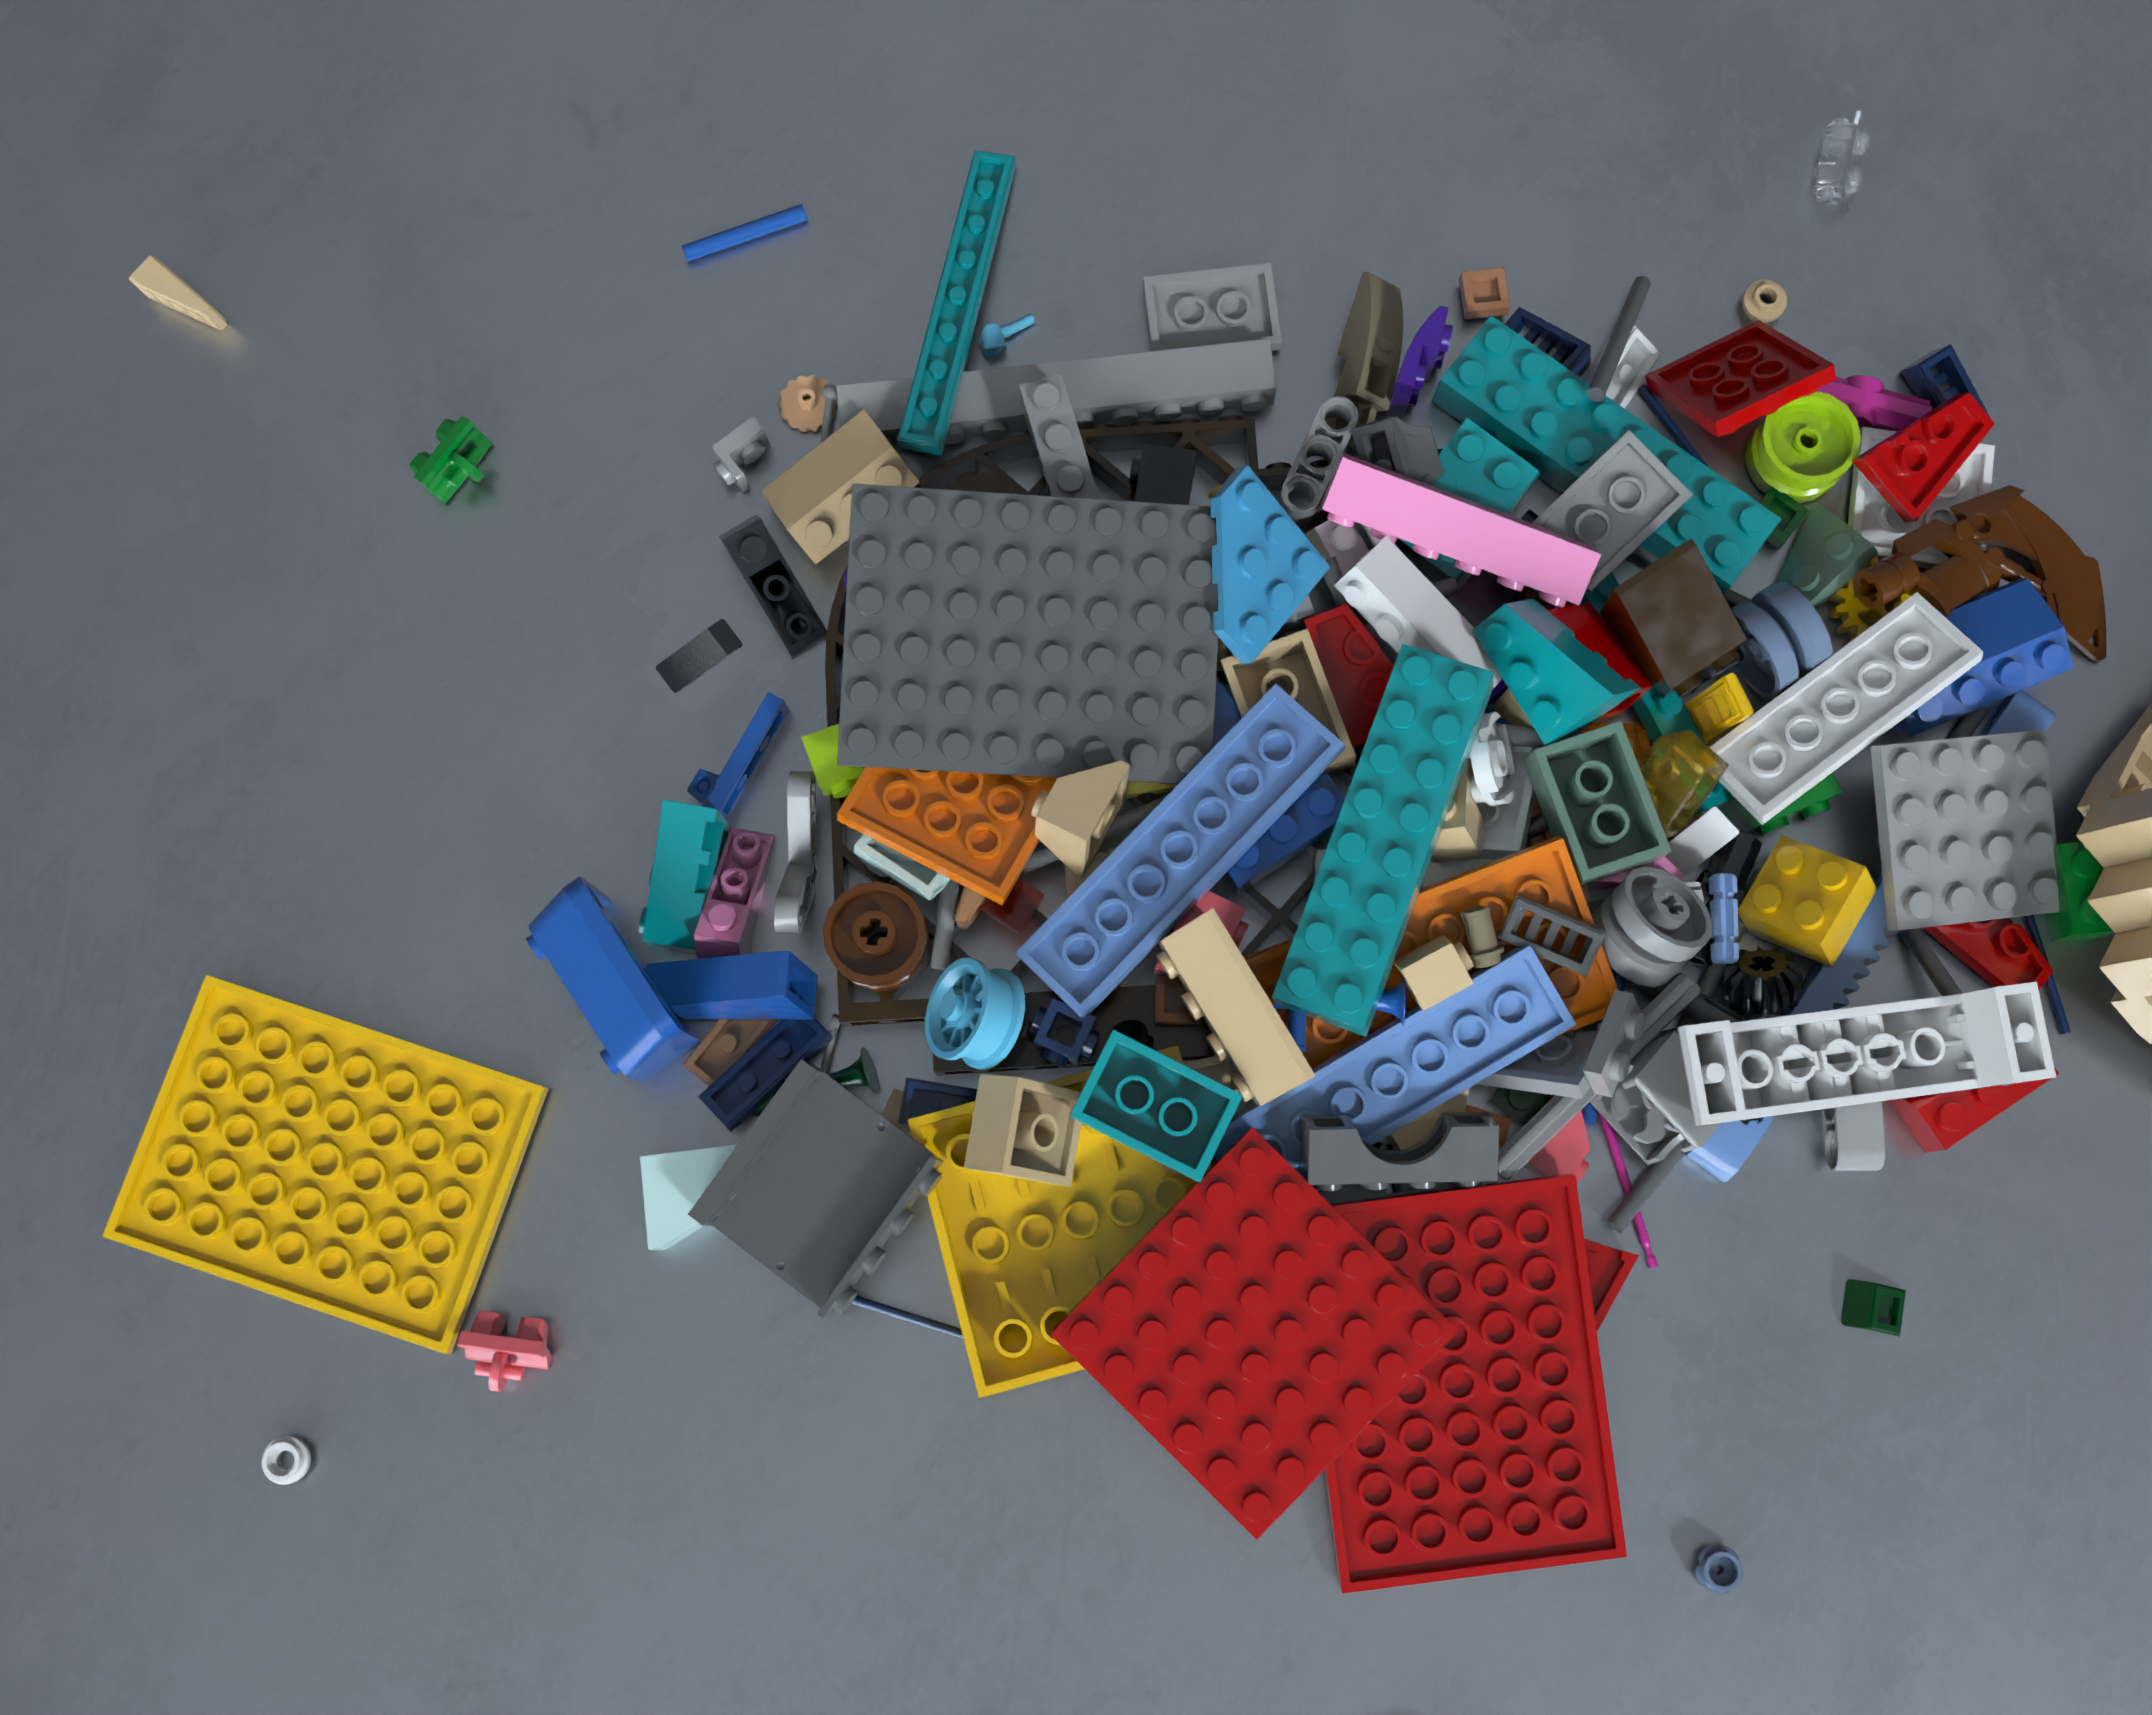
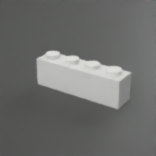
(1410, 608)

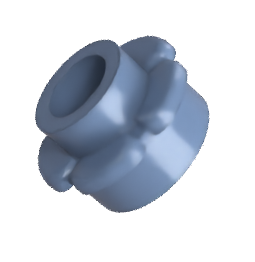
(1731, 1574)

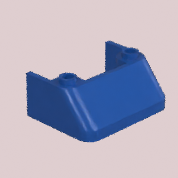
(608, 983)

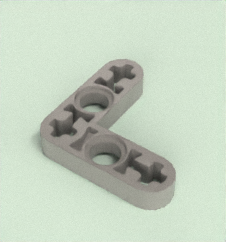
(800, 877)

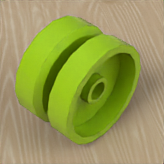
(1803, 447)

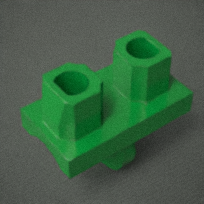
(452, 460)

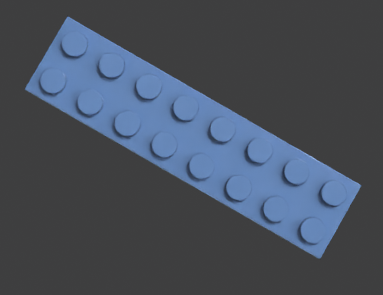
(1180, 851)
(1419, 1065)

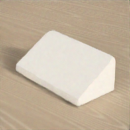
(1631, 370)

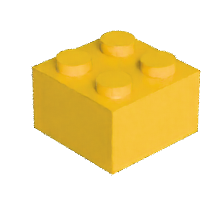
(1807, 900)

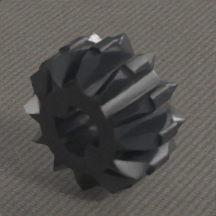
(1763, 982)

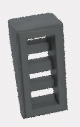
(1588, 952)

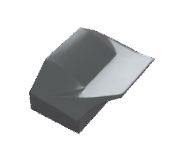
(1399, 448)

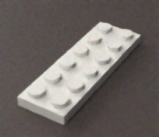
(1843, 706)

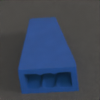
(738, 987)

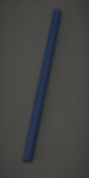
(1669, 423)
(2050, 983)
(907, 1316)

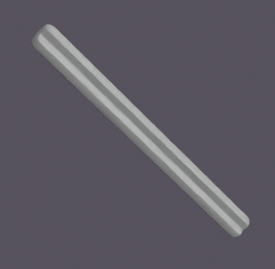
(1562, 1109)

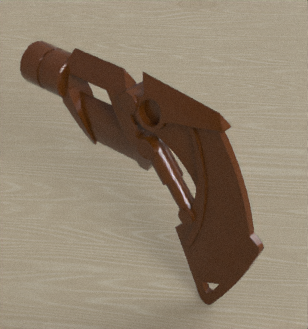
(2001, 518)

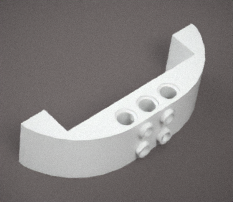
(1865, 1054)

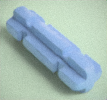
(1724, 918)

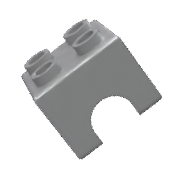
(1654, 1103)

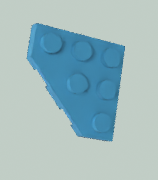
(1259, 565)

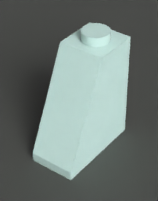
(673, 1187)

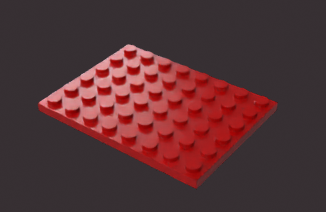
(1506, 1432)

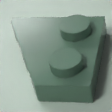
(1825, 556)

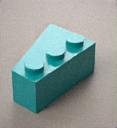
(1549, 670)

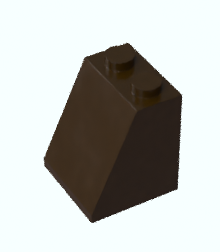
(1675, 621)

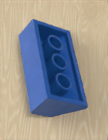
(2019, 645)

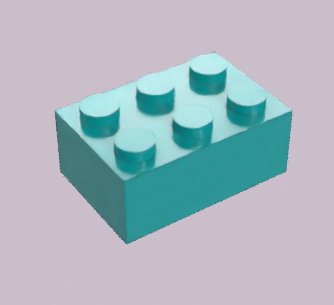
(1483, 472)
(1156, 1105)

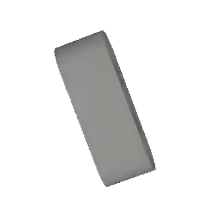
(1321, 442)
(1854, 1137)

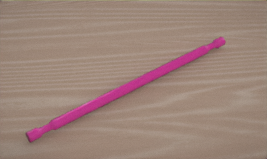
(1627, 1187)

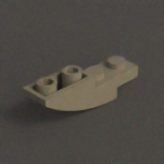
(1371, 350)

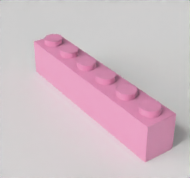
(1459, 529)

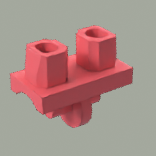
(503, 1353)

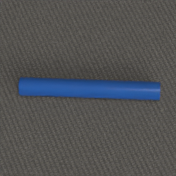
(744, 232)

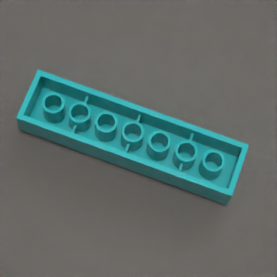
(1554, 426)
(1384, 839)

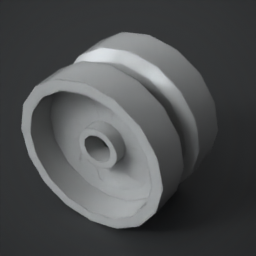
(1652, 926)

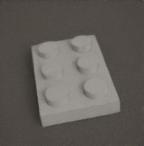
(1212, 307)
(1616, 503)

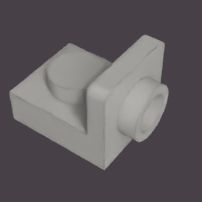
(740, 446)

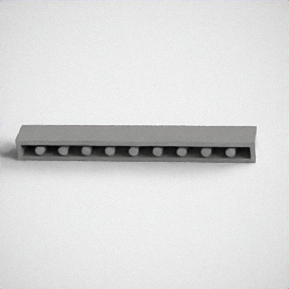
(1099, 389)

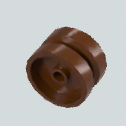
(862, 913)

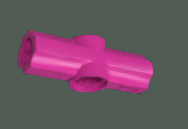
(1875, 405)

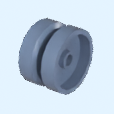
(1782, 639)

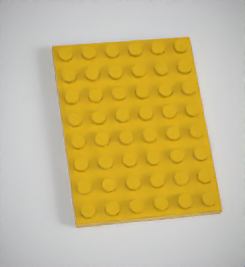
(327, 1164)

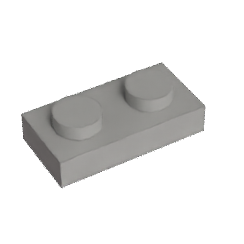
(1610, 1052)

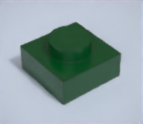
(1788, 510)
(1517, 1104)

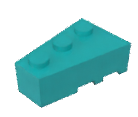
(682, 873)

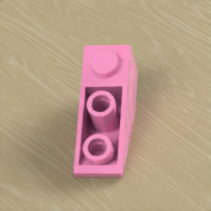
(735, 895)

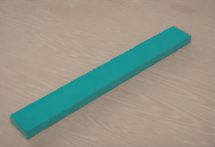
(957, 303)

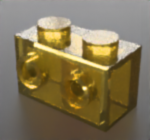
(1680, 778)

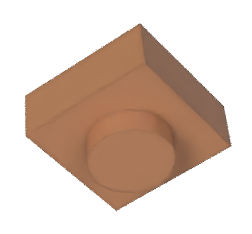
(1484, 293)

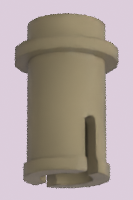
(1481, 937)

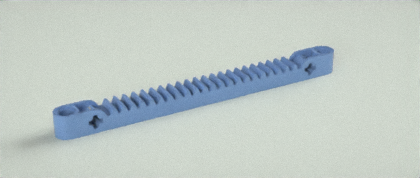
(1826, 985)

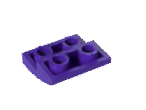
(1423, 355)

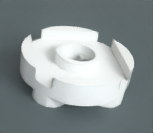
(1492, 762)

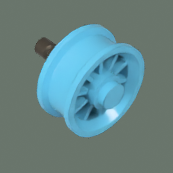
(976, 1014)

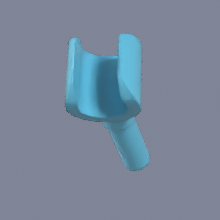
(993, 335)

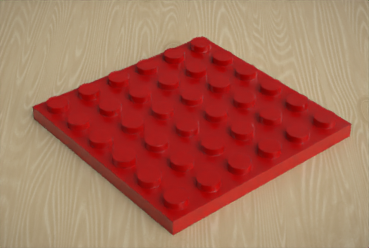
(1253, 1332)

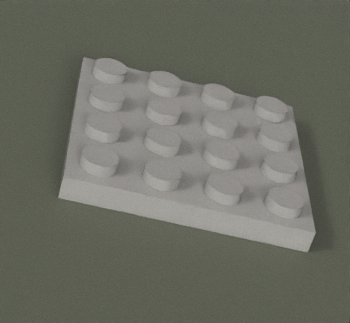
(1965, 829)

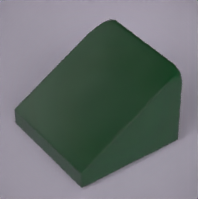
(1873, 1307)

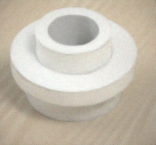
(272, 1460)

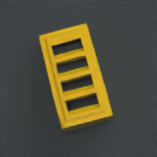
(1720, 708)

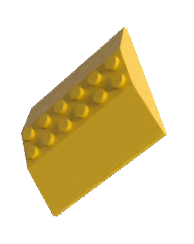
(1032, 1248)

